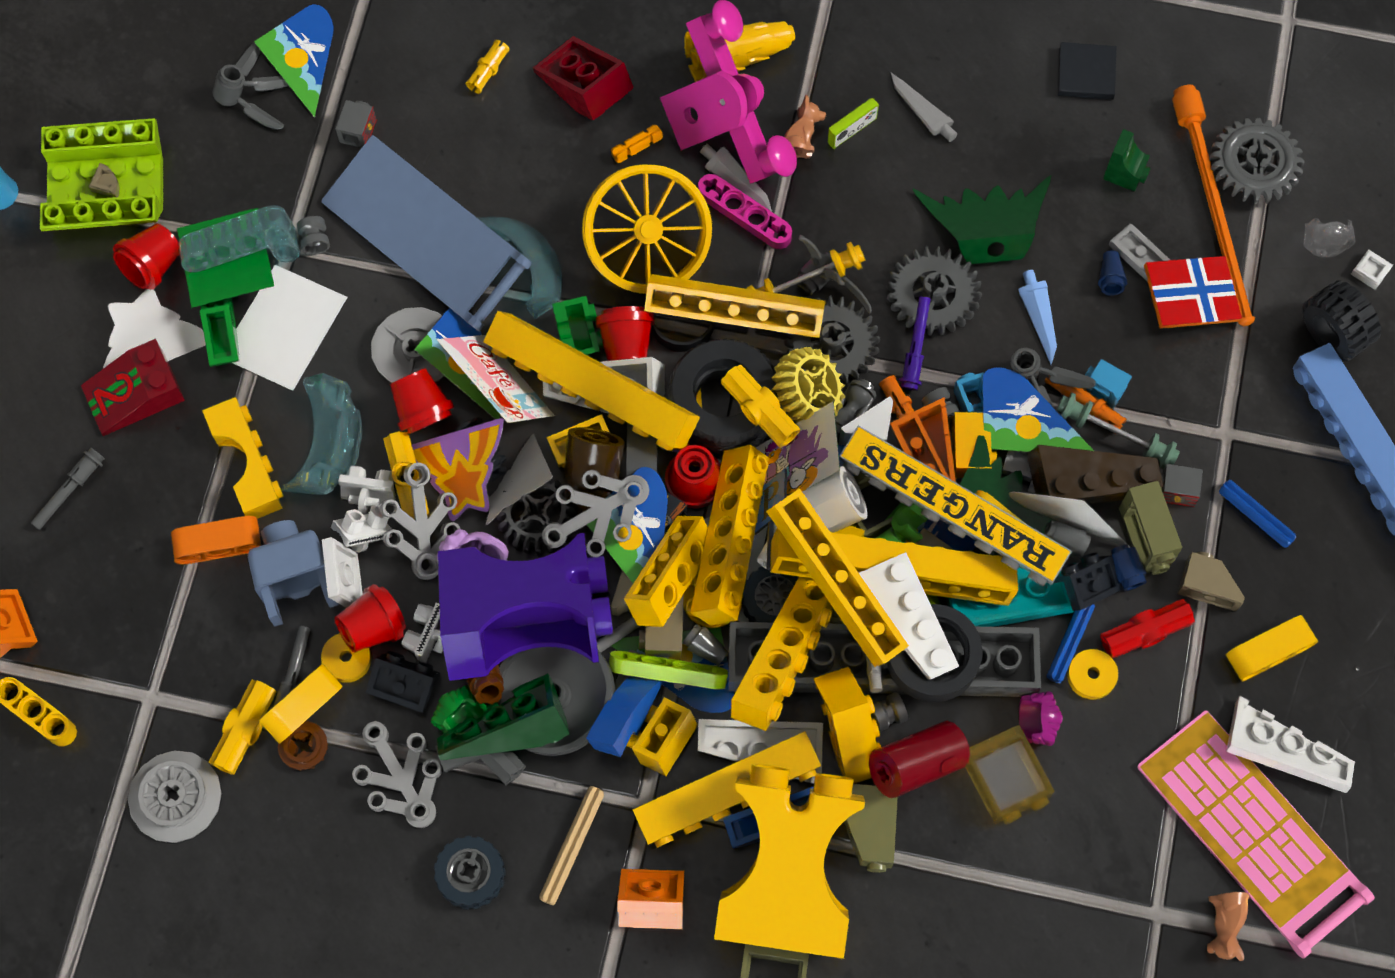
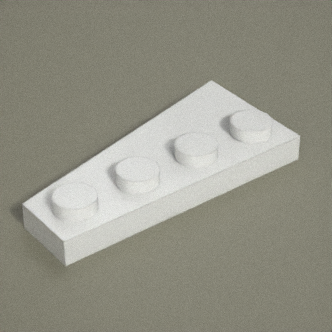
(906, 604)
(740, 740)
(1270, 743)

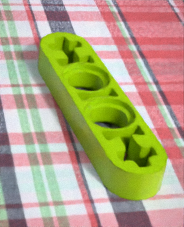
(668, 670)

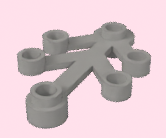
(600, 508)
(422, 526)
(401, 778)

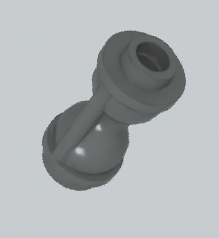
(859, 396)

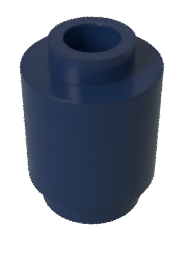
(1128, 567)

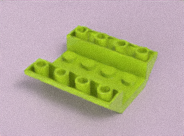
(72, 159)

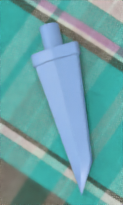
(1038, 307)

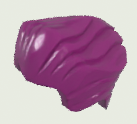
(1040, 717)

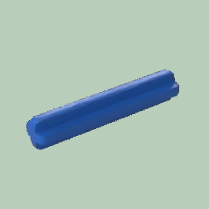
(1257, 513)
(1069, 644)

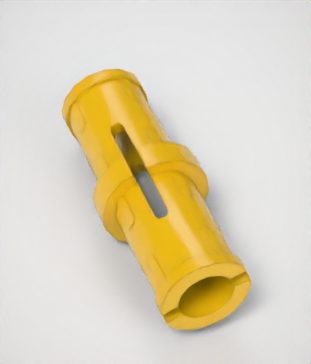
(487, 66)

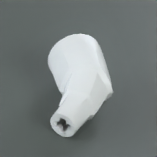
(835, 501)

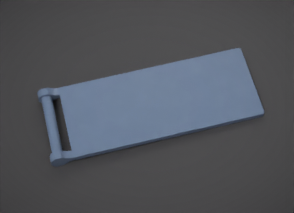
(424, 230)

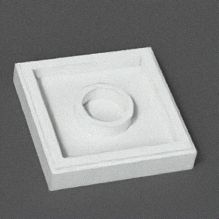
(341, 572)

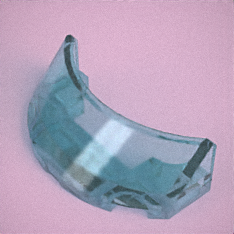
(546, 267)
(334, 438)

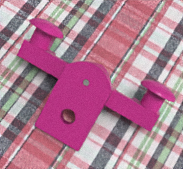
(726, 99)

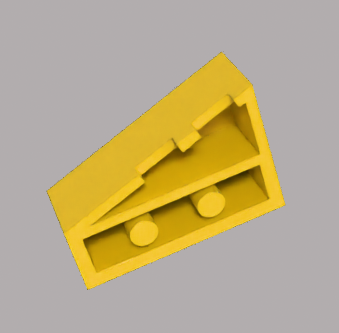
(850, 722)

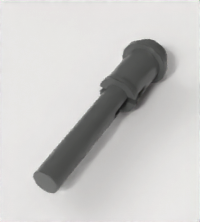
(77, 476)
(294, 664)

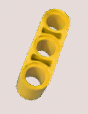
(1271, 648)
(300, 703)
(47, 718)

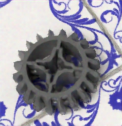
(519, 531)

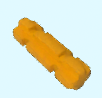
(636, 143)

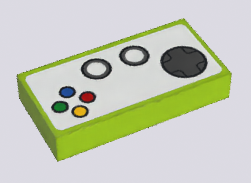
(852, 123)

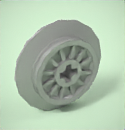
(394, 339)
(170, 819)

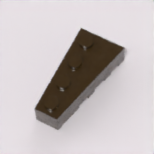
(1089, 474)

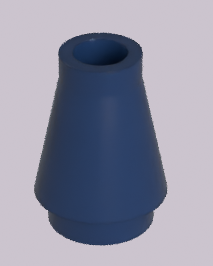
(1112, 276)

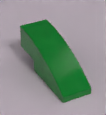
(220, 332)

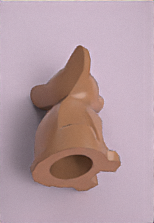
(802, 130)
(1229, 919)

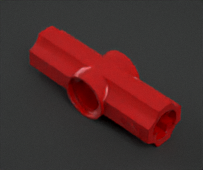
(1147, 628)

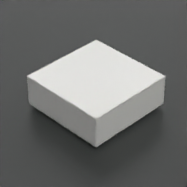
(1371, 269)

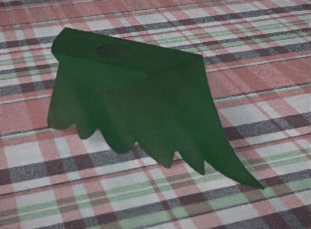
(983, 222)
(999, 488)

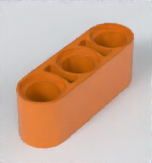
(215, 539)

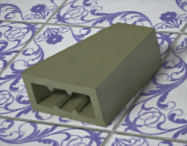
(873, 829)

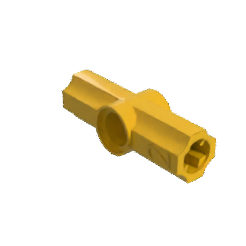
(760, 406)
(400, 455)
(242, 727)

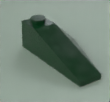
(521, 722)

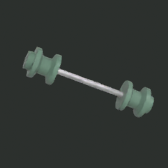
(1154, 448)

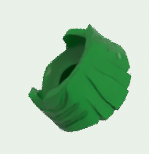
(456, 708)

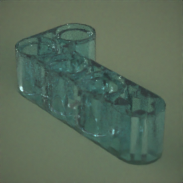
(239, 237)

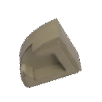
(104, 182)

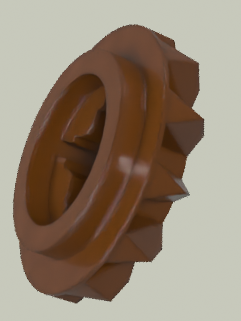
(304, 760)

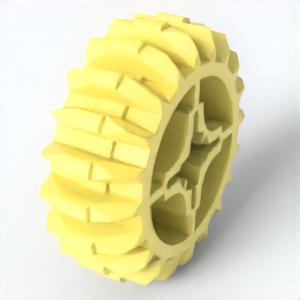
(801, 388)

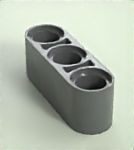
(640, 451)

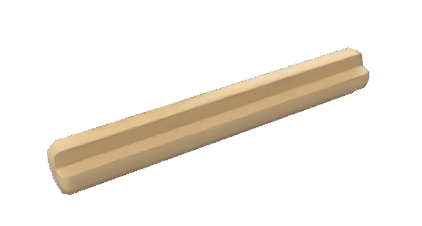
(571, 845)

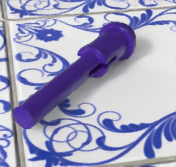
(914, 359)

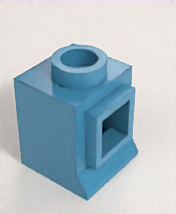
(1109, 382)
(966, 385)

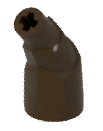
(587, 451)

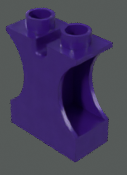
(513, 606)

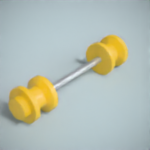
(851, 257)

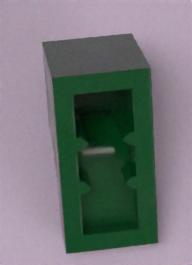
(1127, 163)

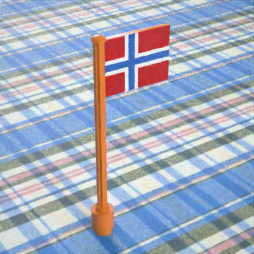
(1199, 288)

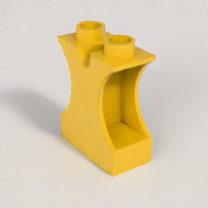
(785, 892)

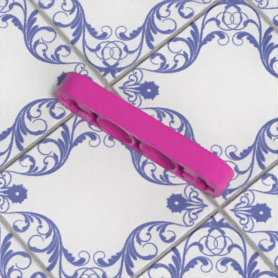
(747, 208)

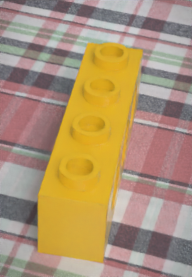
(668, 572)

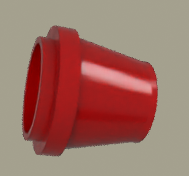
(146, 256)
(625, 332)
(419, 401)
(693, 488)
(371, 620)

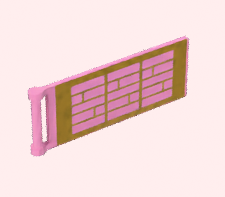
(1252, 831)

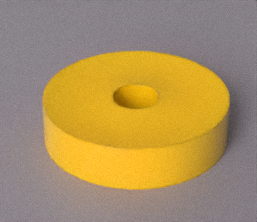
(1099, 662)
(345, 671)

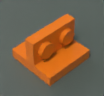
(14, 623)
(651, 898)

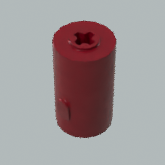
(919, 759)

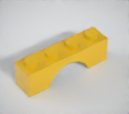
(230, 428)

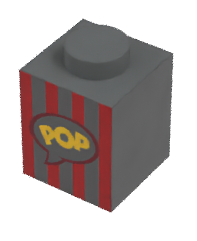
(356, 123)
(1181, 484)

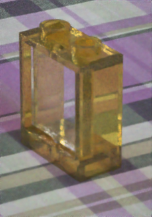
(1008, 775)

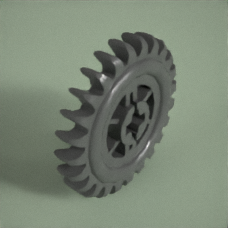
(1246, 176)
(928, 270)
(835, 320)

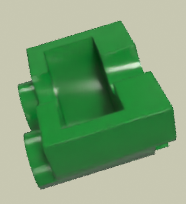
(575, 325)

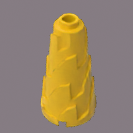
(755, 45)

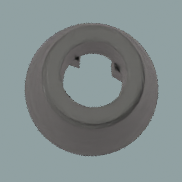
(1068, 536)
(705, 644)

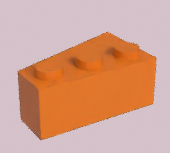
(927, 437)

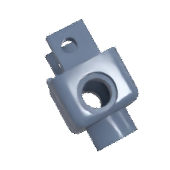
(287, 566)

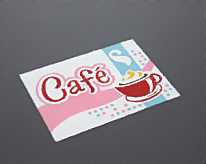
(496, 379)

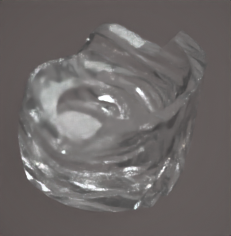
(1328, 238)

